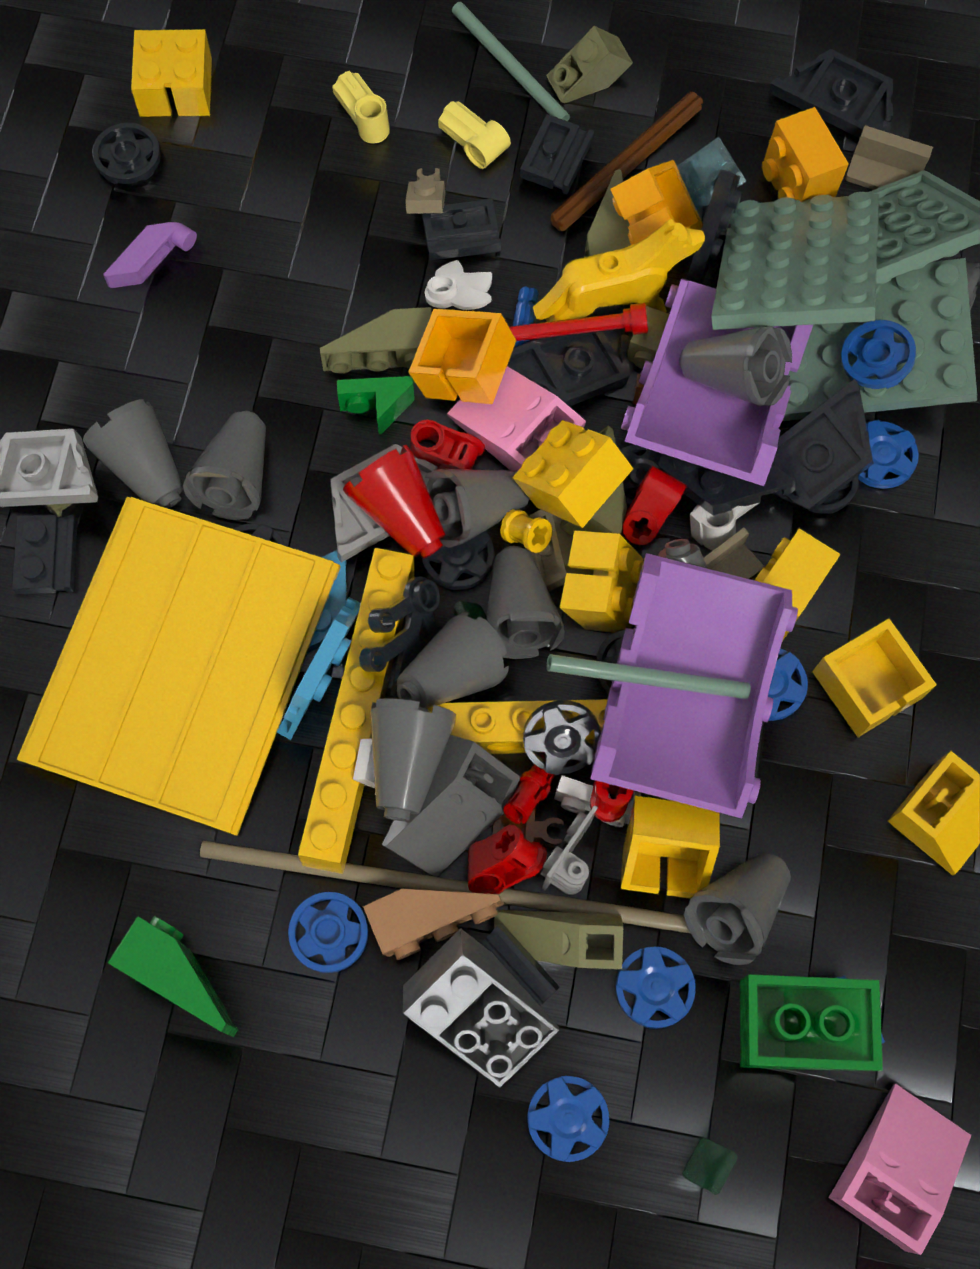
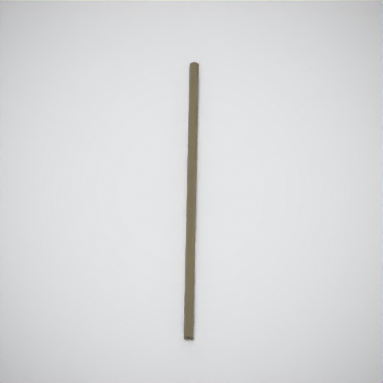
(424, 882)

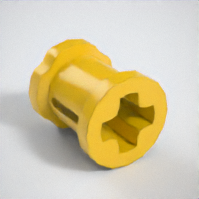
(531, 532)

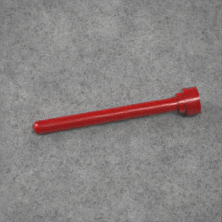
(631, 319)

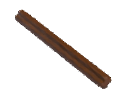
(626, 161)

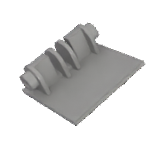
(564, 868)

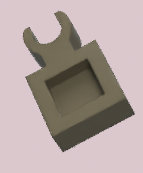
(426, 194)

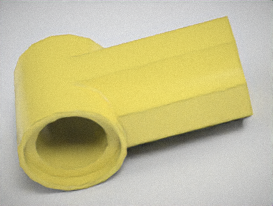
(363, 106)
(480, 140)

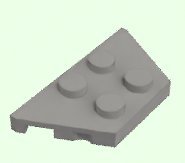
(44, 469)
(353, 527)

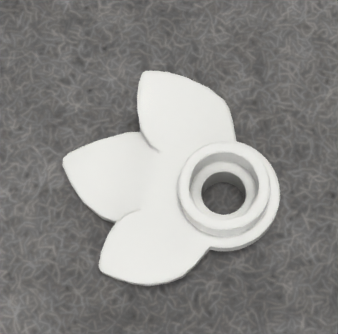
(458, 289)

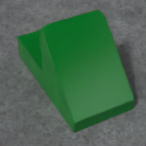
(387, 395)

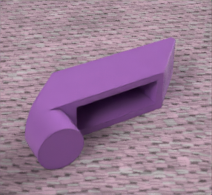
(147, 253)

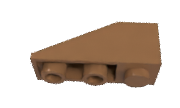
(414, 916)

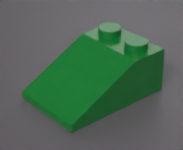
(165, 965)
(810, 1023)

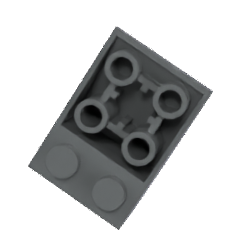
(458, 808)
(477, 1008)

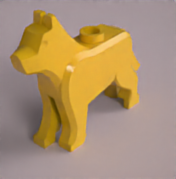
(620, 275)

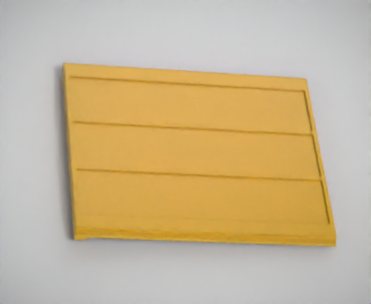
(180, 664)

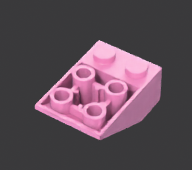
(516, 420)
(903, 1171)

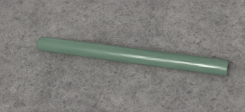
(511, 64)
(648, 676)

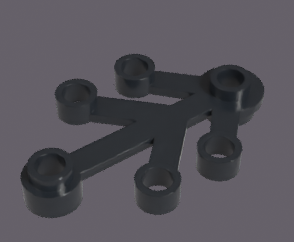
(418, 603)

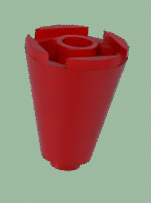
(399, 502)

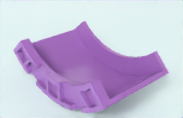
(696, 420)
(689, 742)

